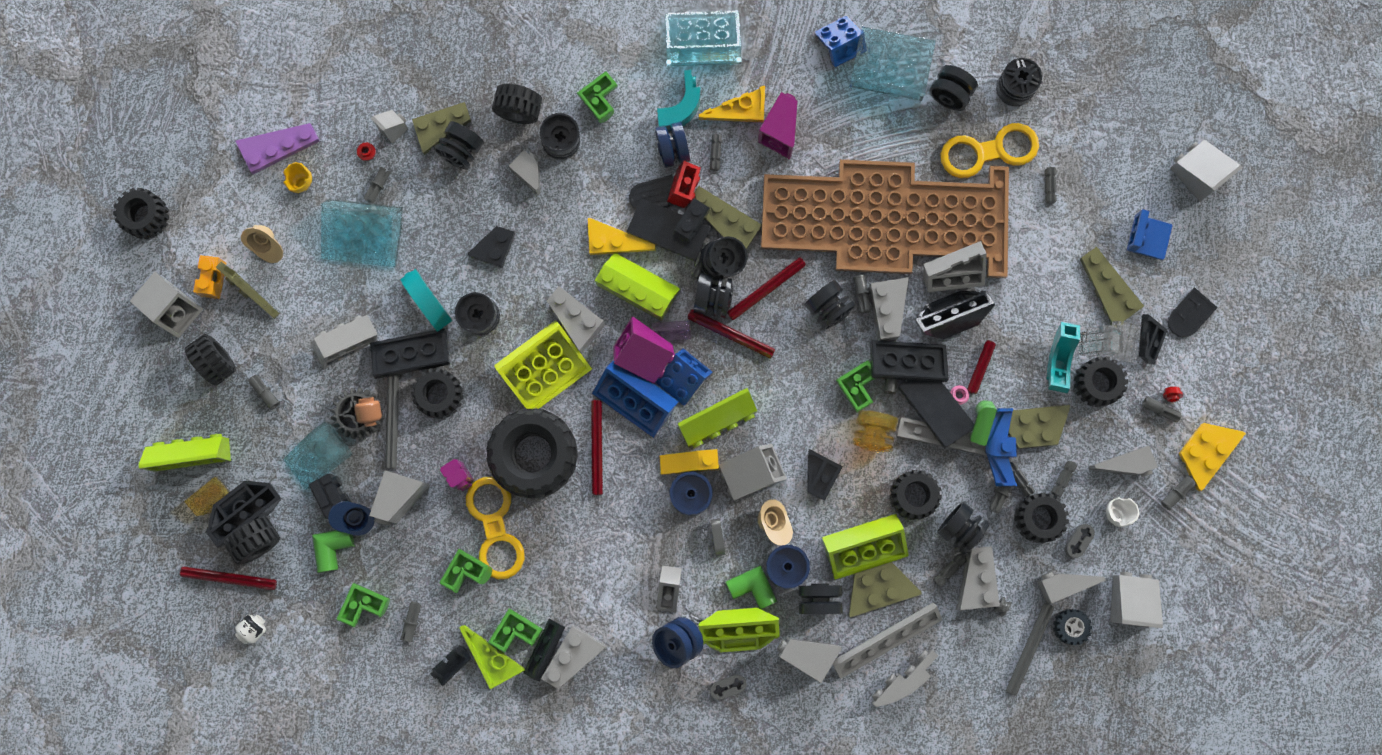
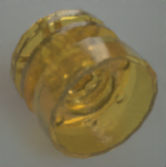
(875, 431)

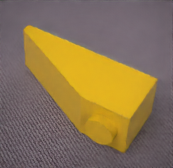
(689, 462)

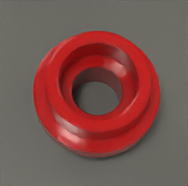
(368, 156)
(1172, 394)

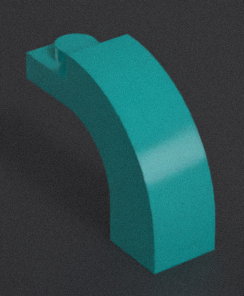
(686, 108)
(425, 300)
(1061, 357)

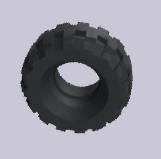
(511, 432)

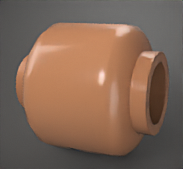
(368, 411)

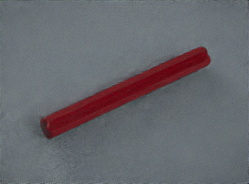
(766, 288)
(731, 334)
(596, 435)
(228, 578)

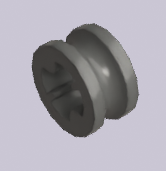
(1003, 608)

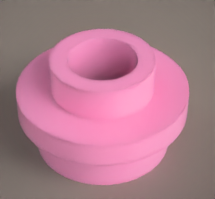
(965, 394)

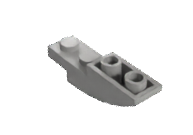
(899, 686)

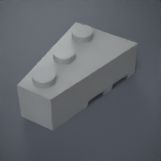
(956, 270)
(887, 306)
(576, 319)
(343, 340)
(978, 581)
(572, 656)

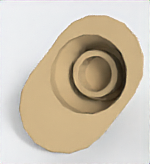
(262, 242)
(775, 522)

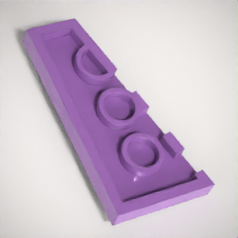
(275, 146)

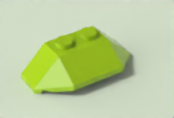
(739, 629)

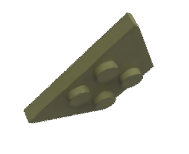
(1038, 426)
(880, 588)

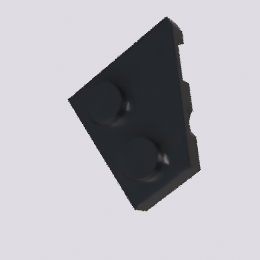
(493, 247)
(1151, 339)
(821, 474)

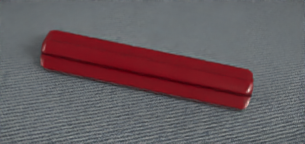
(981, 367)

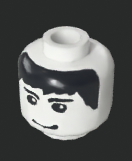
(250, 629)

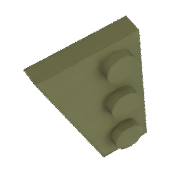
(432, 125)

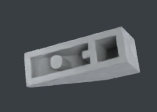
(1132, 463)
(1059, 586)

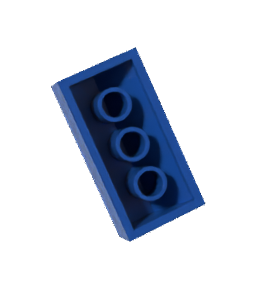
(635, 398)

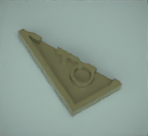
(245, 289)

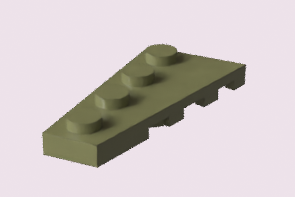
(727, 219)
(1115, 295)

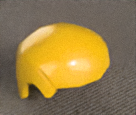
(297, 177)

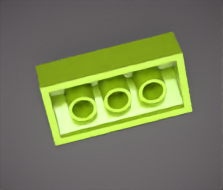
(637, 286)
(718, 418)
(185, 454)
(865, 546)

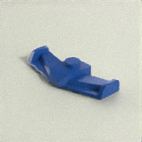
(1001, 448)

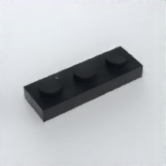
(544, 650)

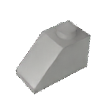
(390, 124)
(527, 170)
(669, 588)

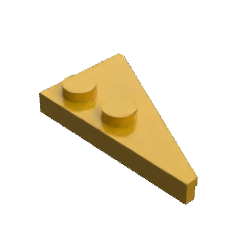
(746, 108)
(609, 240)

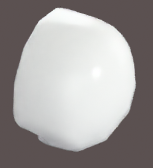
(1122, 512)

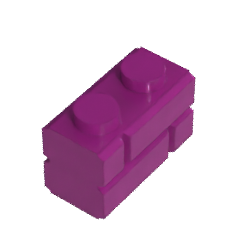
(457, 475)

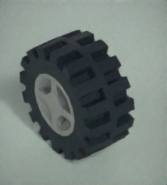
(1079, 629)

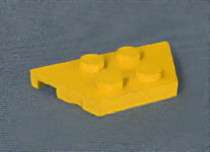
(1208, 451)

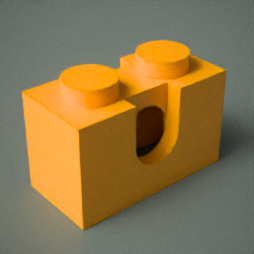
(205, 285)

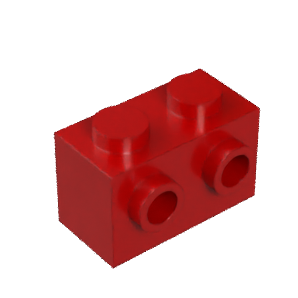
(684, 184)

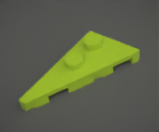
(492, 662)

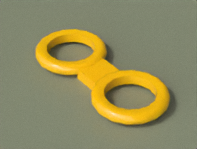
(989, 150)
(495, 527)

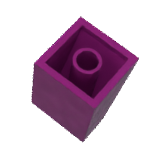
(780, 126)
(642, 351)

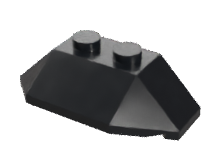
(954, 313)
(240, 506)

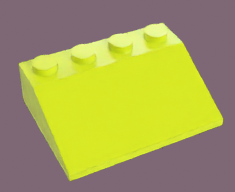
(543, 366)

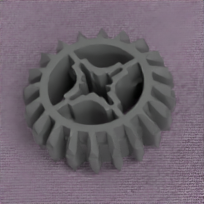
(340, 414)

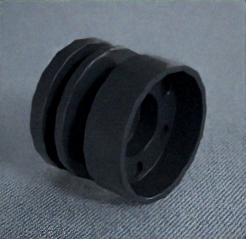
(1015, 90)
(551, 130)
(460, 143)
(733, 255)
(713, 295)
(829, 304)
(467, 310)
(963, 528)

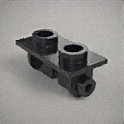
(456, 660)

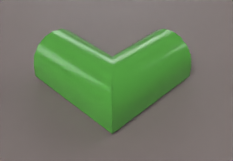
(594, 95)
(853, 383)
(985, 414)
(325, 548)
(465, 566)
(755, 582)
(361, 599)
(511, 626)

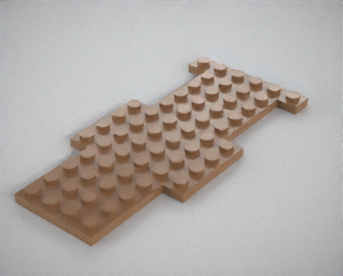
(883, 217)

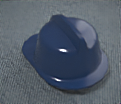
(351, 518)

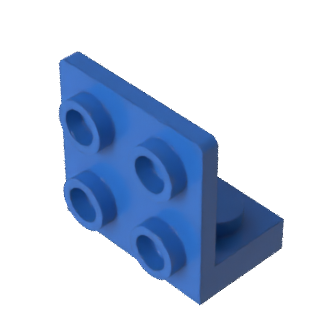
(841, 40)
(1149, 236)
(683, 376)

